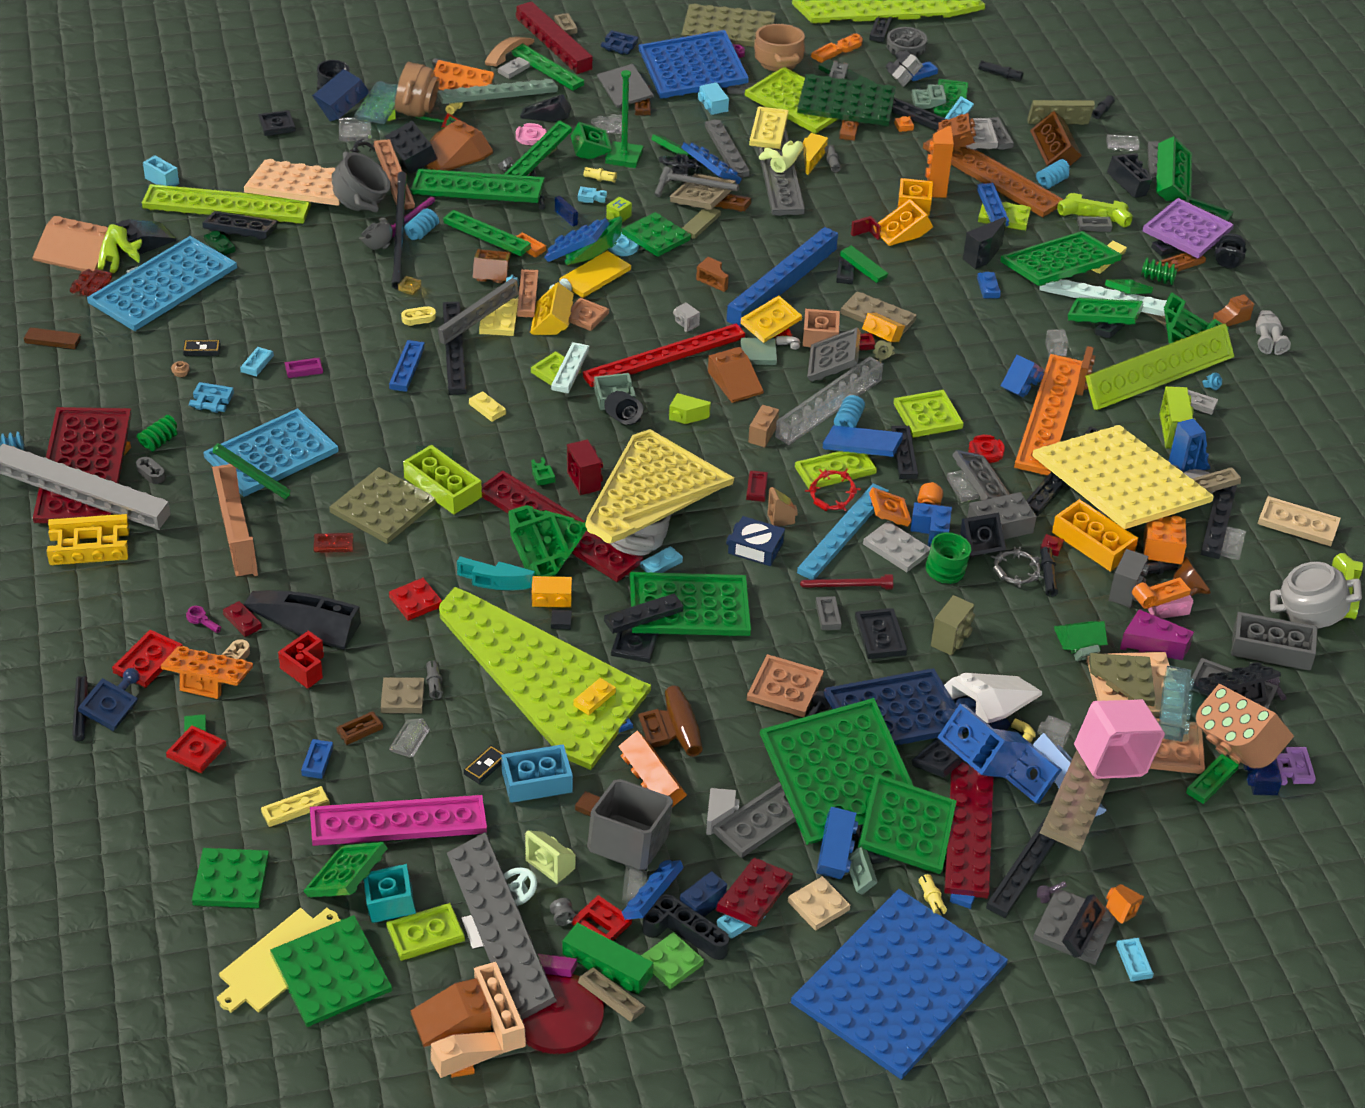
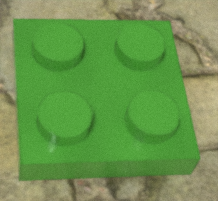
(673, 960)

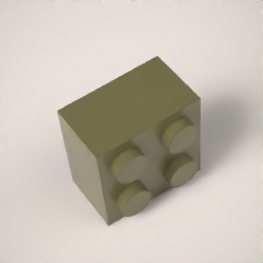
(953, 625)

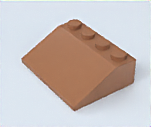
(70, 244)

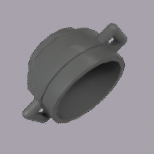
(359, 182)

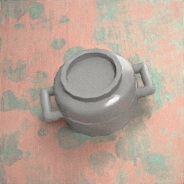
(644, 540)
(1315, 595)

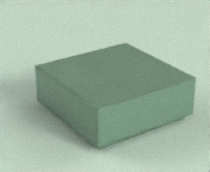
(1082, 653)

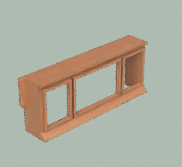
(239, 542)

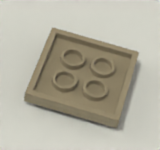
(700, 195)

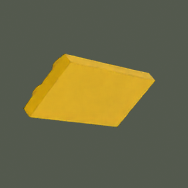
(596, 273)

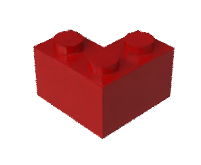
(302, 659)

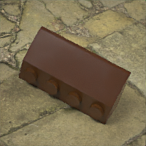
(1055, 140)

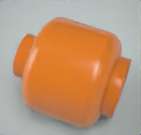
(930, 494)

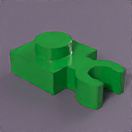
(542, 473)

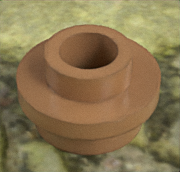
(180, 369)

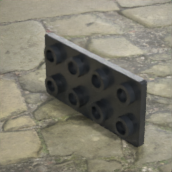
(1244, 681)

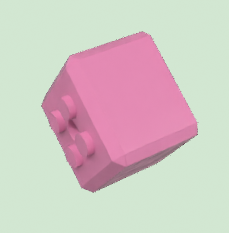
(1119, 739)

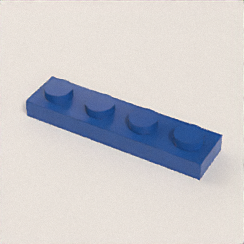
(992, 202)
(406, 365)
(652, 889)

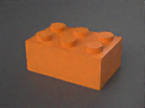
(1165, 539)

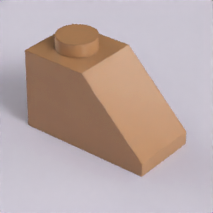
(780, 509)

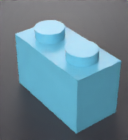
(713, 98)
(160, 172)

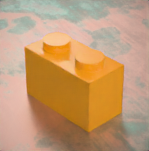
(883, 327)
(551, 591)

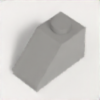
(721, 805)

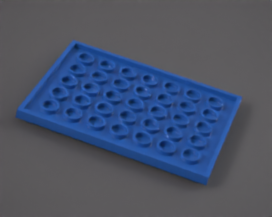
(899, 983)

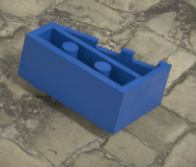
(1189, 447)

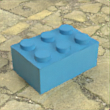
(537, 773)

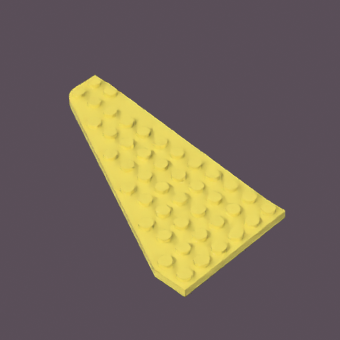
(650, 484)

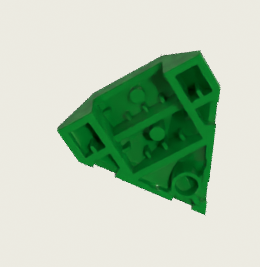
(605, 241)
(1181, 322)
(544, 538)

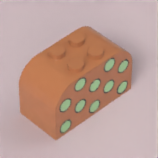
(1242, 728)

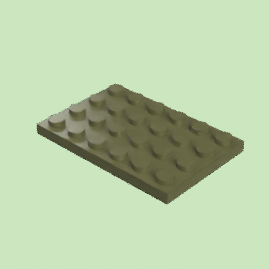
(738, 23)

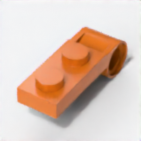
(1160, 593)

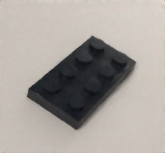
(239, 224)

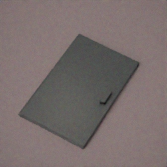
(613, 84)

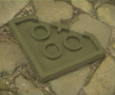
(1125, 674)

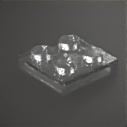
(353, 128)

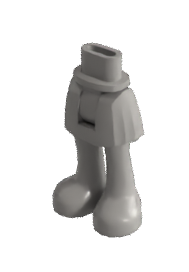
(1267, 326)

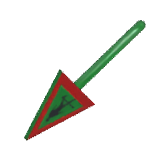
(448, 120)

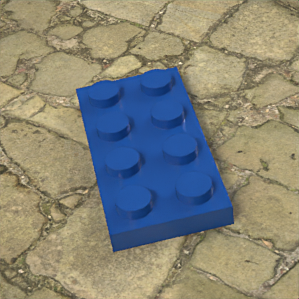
(711, 162)
(576, 239)

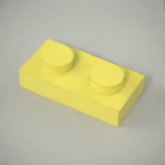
(487, 406)

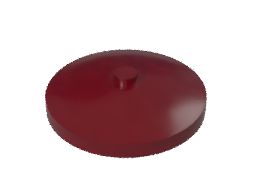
(568, 1022)

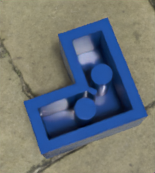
(1021, 375)
(930, 519)

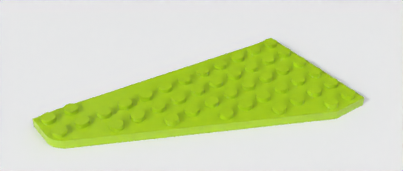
(544, 676)

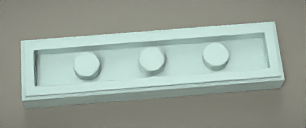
(570, 367)

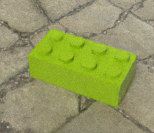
(442, 479)

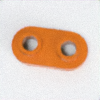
(850, 43)

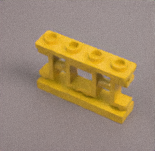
(88, 528)

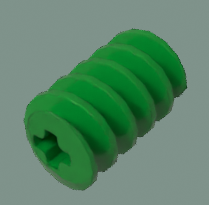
(1160, 271)
(158, 433)

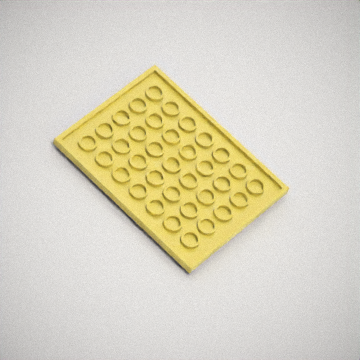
(1122, 476)

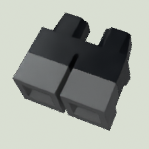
(904, 63)

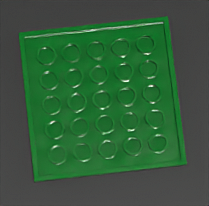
(832, 762)

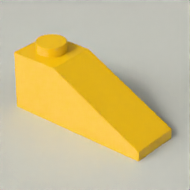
(814, 150)

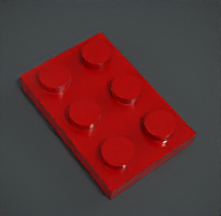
(147, 657)

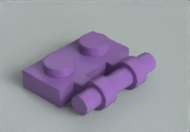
(1298, 767)

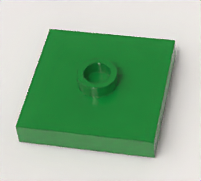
(1129, 286)

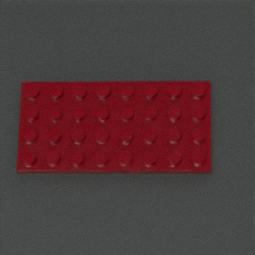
(85, 441)

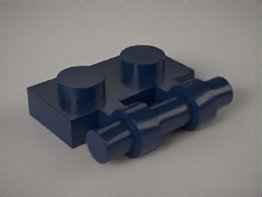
(619, 42)

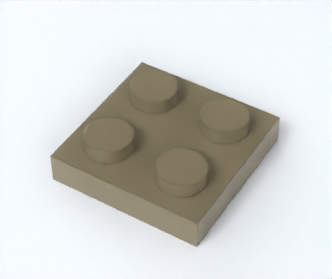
(402, 695)

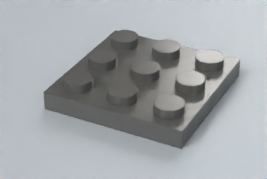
(834, 354)
(1058, 919)

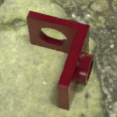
(866, 225)

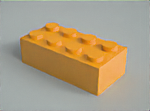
(1093, 534)

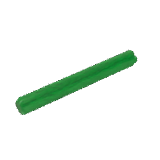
(251, 471)

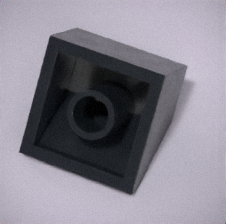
(983, 534)

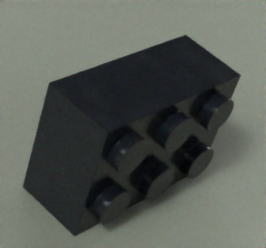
(411, 147)

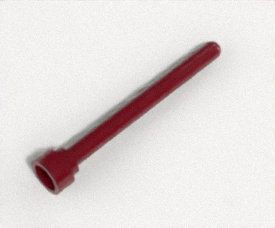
(884, 581)

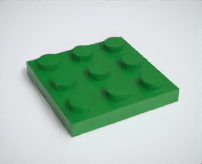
(656, 234)
(345, 870)
(230, 878)

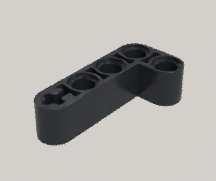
(687, 923)

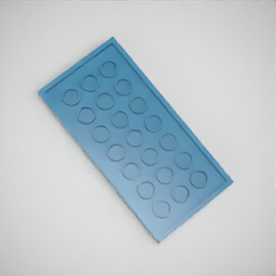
(162, 283)

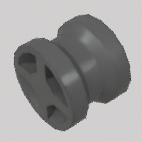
(562, 911)

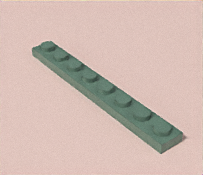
(496, 91)

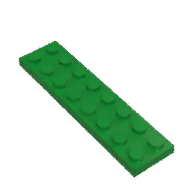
(478, 185)

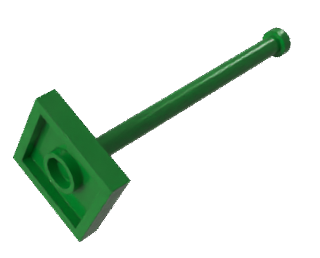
(622, 152)

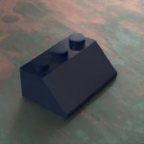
(340, 94)

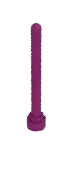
(417, 210)

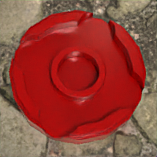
(986, 445)

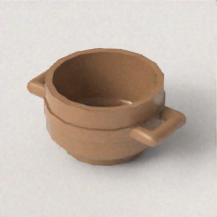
(779, 46)
(416, 90)

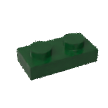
(219, 242)

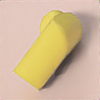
(1025, 728)

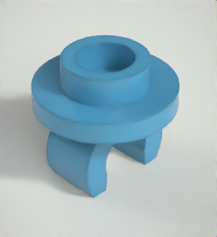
(1213, 381)

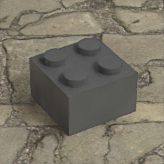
(1128, 575)

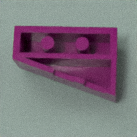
(1156, 635)

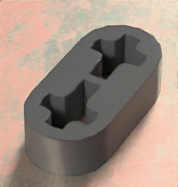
(153, 473)

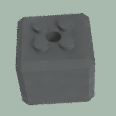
(629, 824)

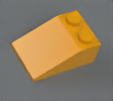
(904, 224)

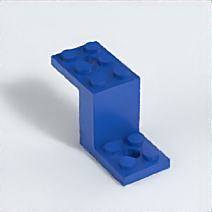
(999, 753)

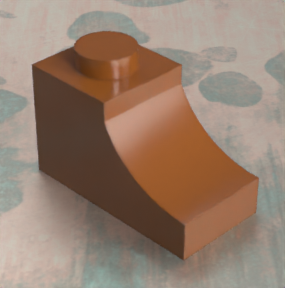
(711, 273)
(1236, 311)

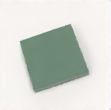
(759, 352)

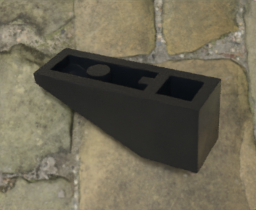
(548, 110)

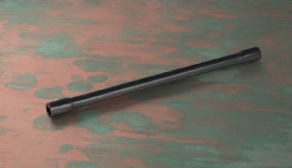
(399, 229)

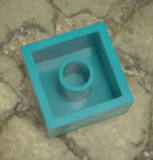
(389, 893)

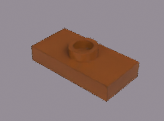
(848, 130)

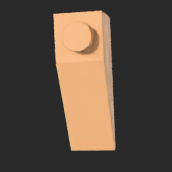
(463, 1051)

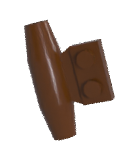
(677, 722)

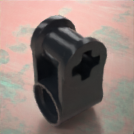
(676, 169)

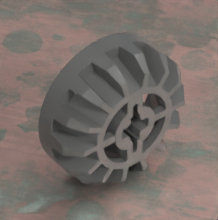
(907, 39)

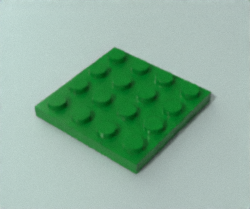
(907, 824)
(330, 970)

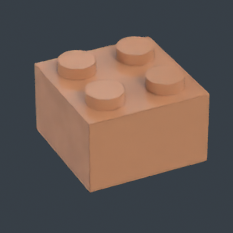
(820, 325)

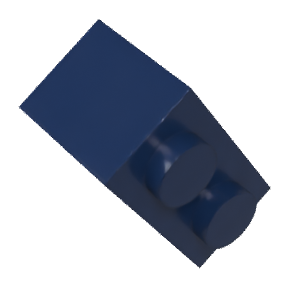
(705, 894)

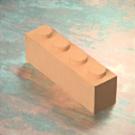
(504, 1014)

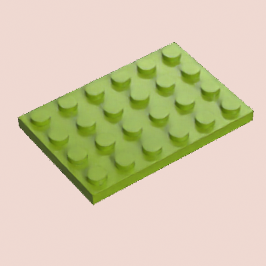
(783, 92)

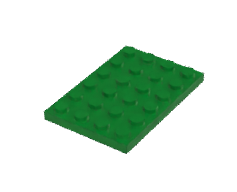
(1060, 258)
(710, 601)

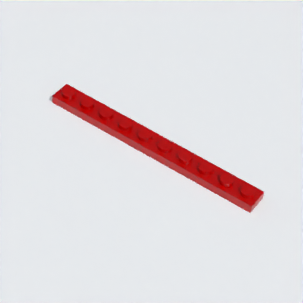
(667, 353)

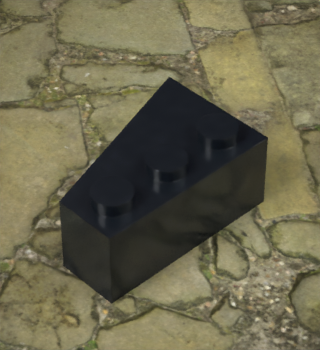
(1130, 174)

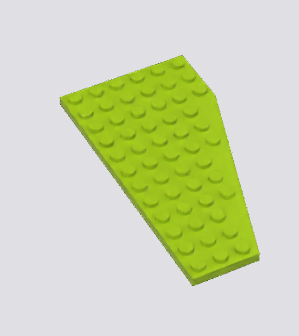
(867, 10)

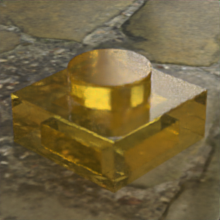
(409, 285)

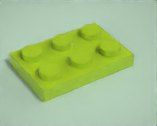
(1017, 215)

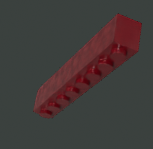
(554, 37)

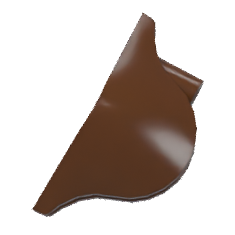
(1191, 578)

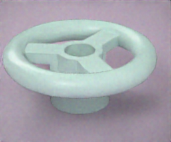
(518, 888)

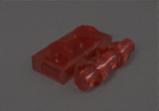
(90, 282)

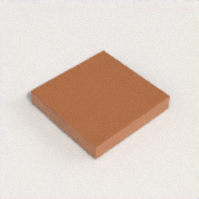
(587, 314)

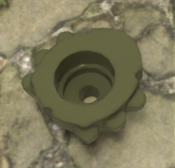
(883, 346)

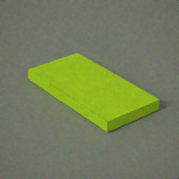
(858, 466)

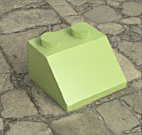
(548, 855)

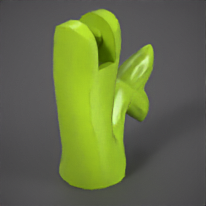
(109, 251)

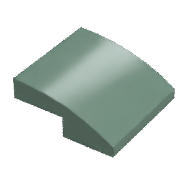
(929, 98)

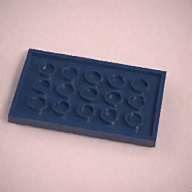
(908, 702)

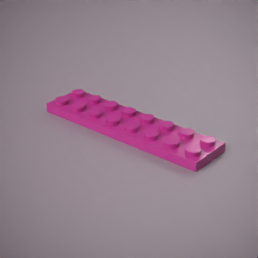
(397, 820)

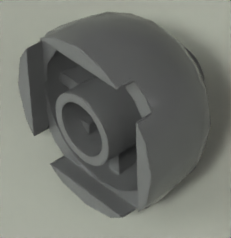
(377, 235)

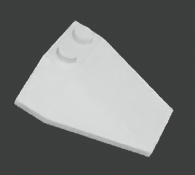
(994, 694)

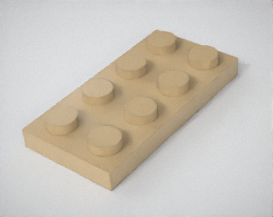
(1299, 521)

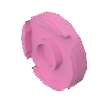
(530, 133)

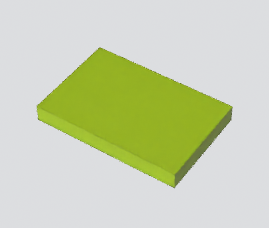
(425, 931)

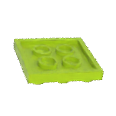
(928, 413)

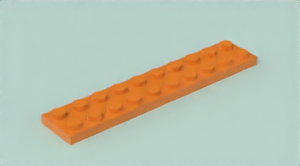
(1049, 411)

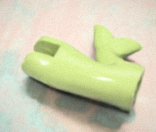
(782, 163)

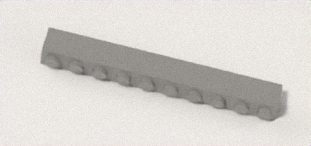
(83, 487)

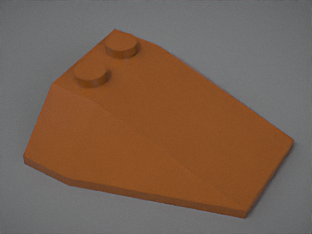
(458, 146)

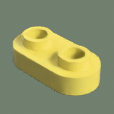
(418, 315)

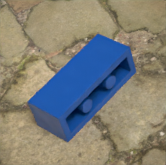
(837, 843)

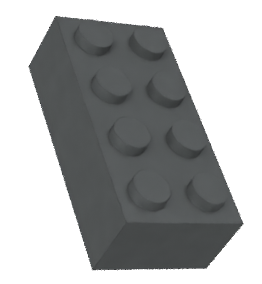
(1274, 641)

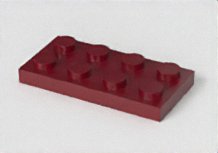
(754, 892)

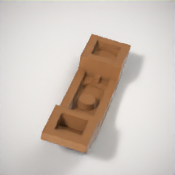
(497, 55)

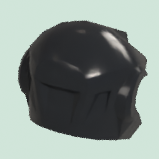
(1230, 250)

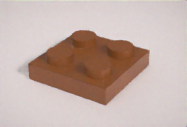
(1086, 369)

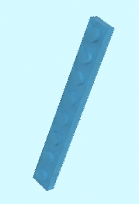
(838, 536)

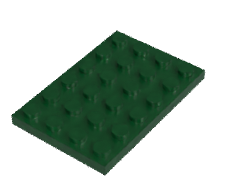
(846, 99)

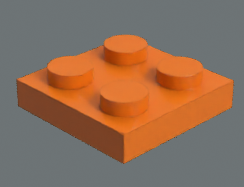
(890, 507)

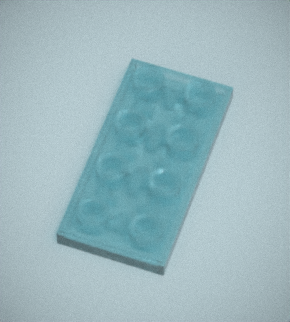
(378, 103)

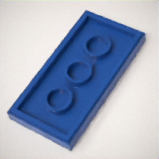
(863, 441)

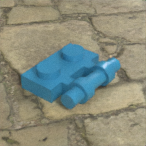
(214, 393)

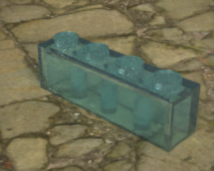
(1175, 702)

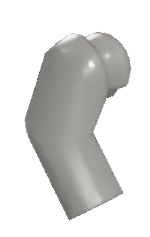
(788, 340)

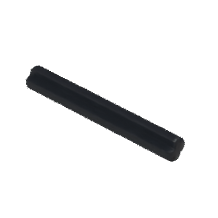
(79, 718)

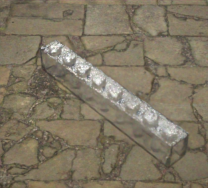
(828, 400)

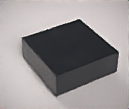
(561, 619)

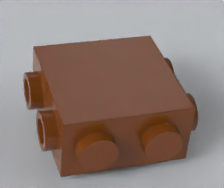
(962, 130)

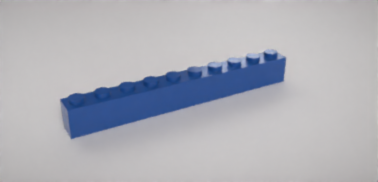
(783, 275)

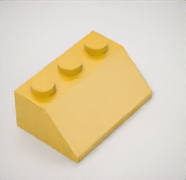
(552, 311)

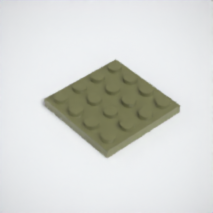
(383, 505)

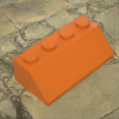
(940, 161)

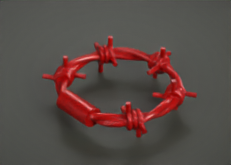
(821, 504)

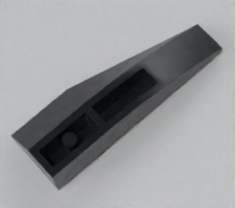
(299, 612)

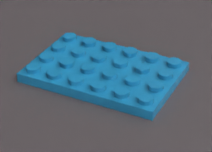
(277, 449)

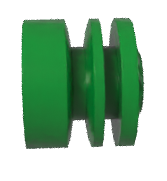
(948, 558)

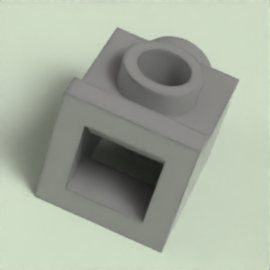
(687, 316)

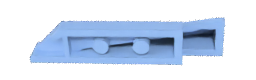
(1060, 758)

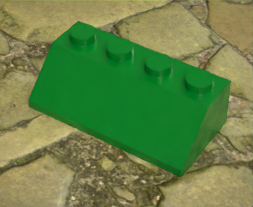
(1174, 170)

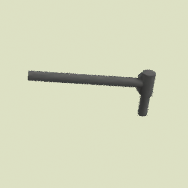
(668, 175)

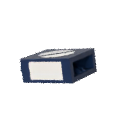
(755, 540)

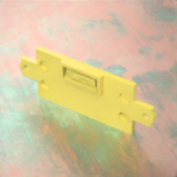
(255, 974)

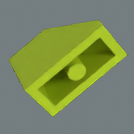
(688, 409)

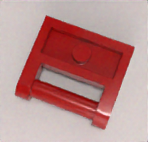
(605, 915)

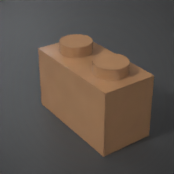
(763, 425)

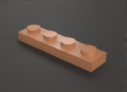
(527, 293)

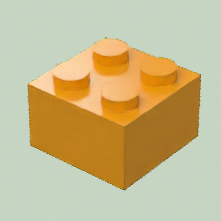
(918, 191)

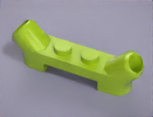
(1077, 205)
(1351, 570)

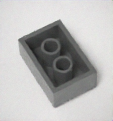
(1014, 512)

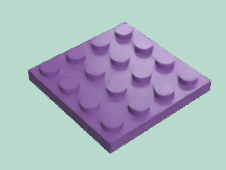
(1187, 228)

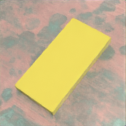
(769, 127)

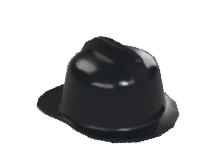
(624, 407)

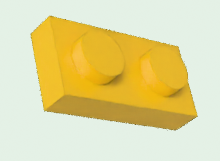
(594, 696)

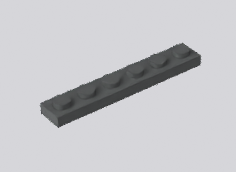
(726, 147)
(478, 311)

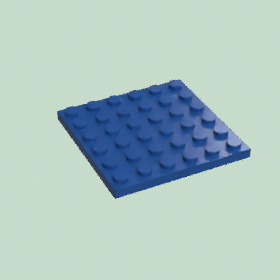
(692, 61)

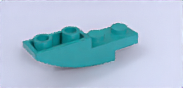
(497, 577)

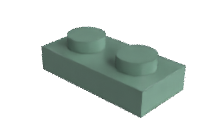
(862, 871)

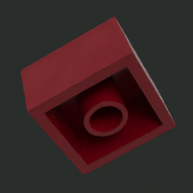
(584, 467)

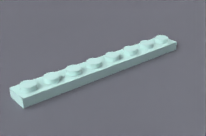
(1082, 290)

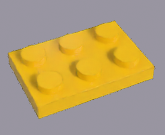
(771, 319)

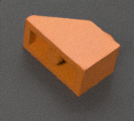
(1123, 903)

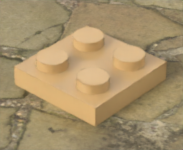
(818, 903)

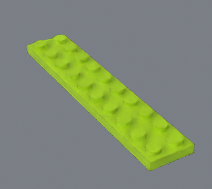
(207, 201)
(1159, 366)

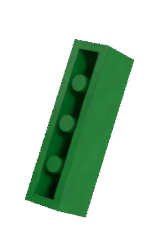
(608, 958)

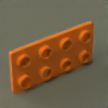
(456, 76)
(203, 672)

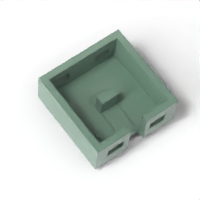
(610, 383)

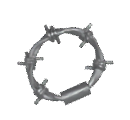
(1017, 581)

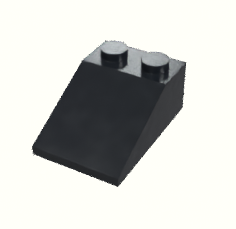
(152, 233)
(983, 243)

